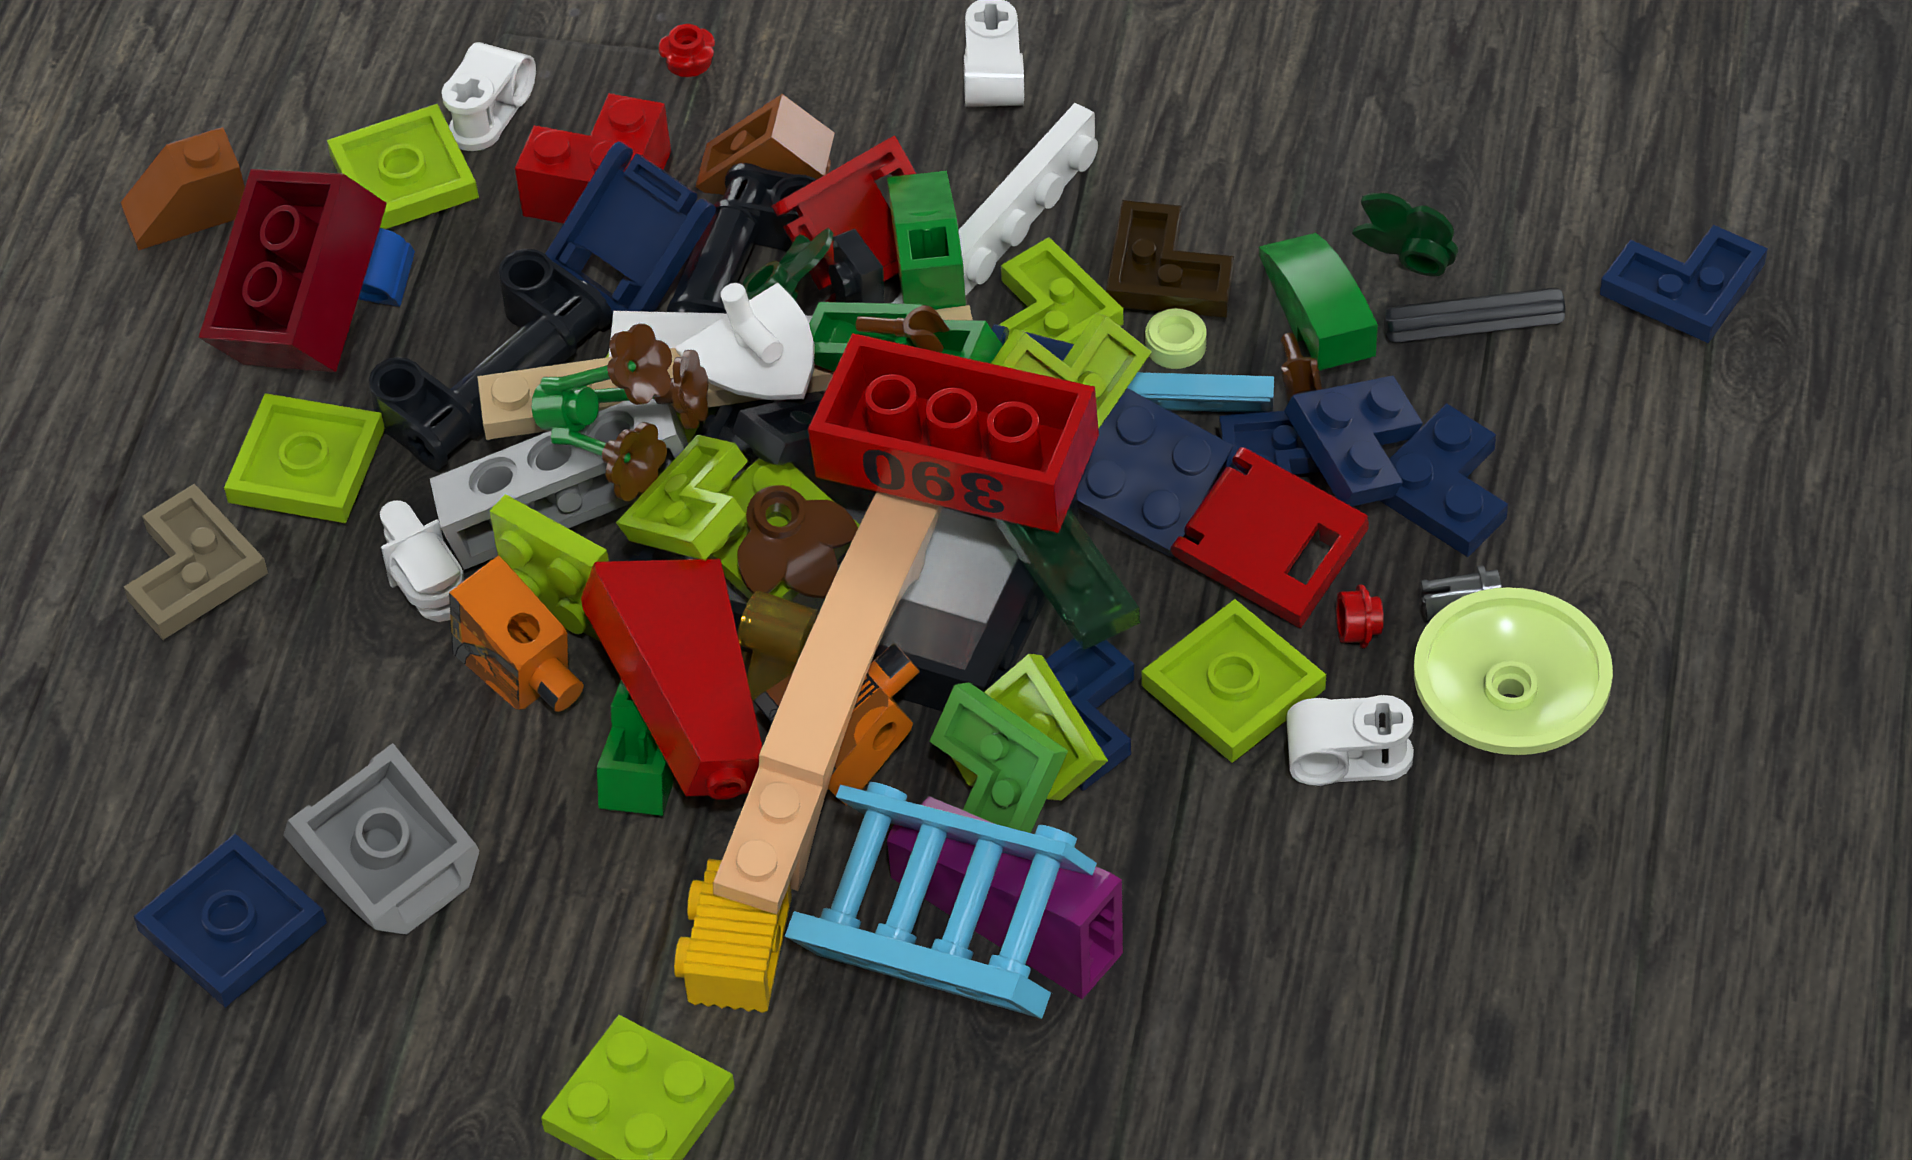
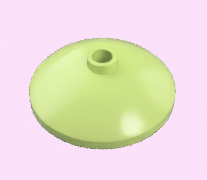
(1516, 646)

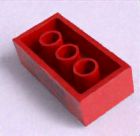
(954, 432)

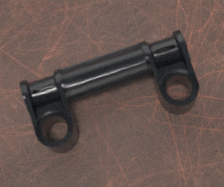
(739, 222)
(553, 317)

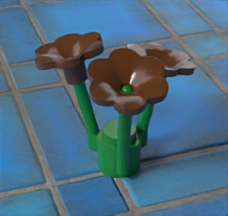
(641, 374)

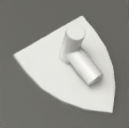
(758, 347)

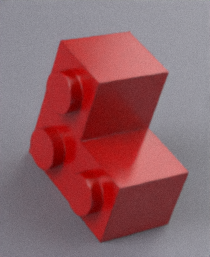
(561, 163)

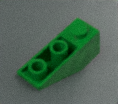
(927, 240)

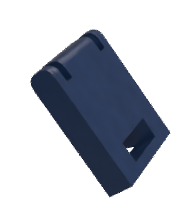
(637, 224)

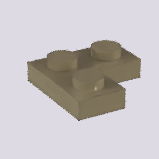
(204, 566)

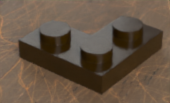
(1155, 276)

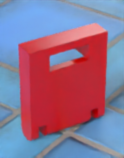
(849, 201)
(1258, 528)

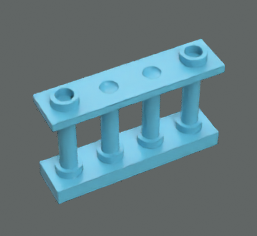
(949, 961)

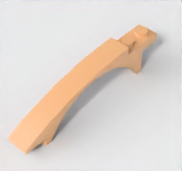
(805, 737)

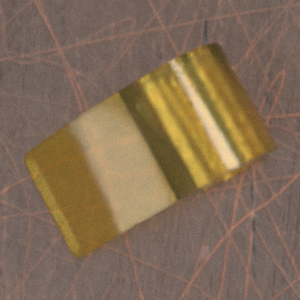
(776, 634)

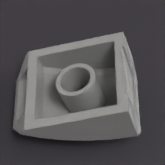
(386, 845)

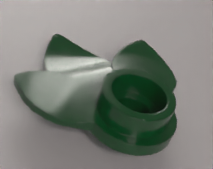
(1415, 234)
(794, 265)

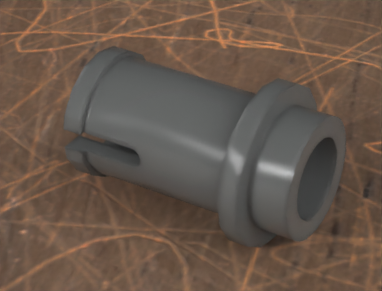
(1443, 591)

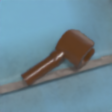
(917, 325)
(1298, 372)

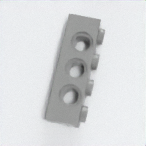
(547, 477)

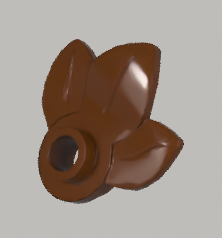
(798, 551)

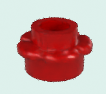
(687, 50)
(1358, 616)

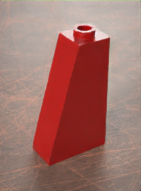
(683, 666)

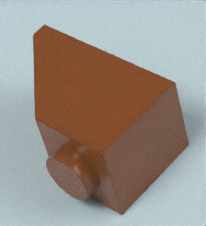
(773, 138)
(185, 190)

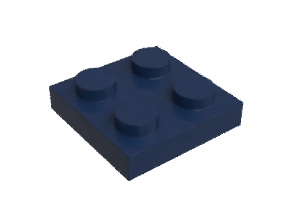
(1149, 471)
(230, 920)

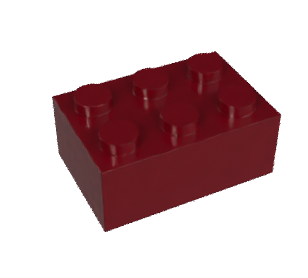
(293, 269)

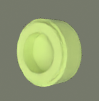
(1176, 338)

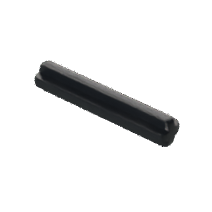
(1474, 315)

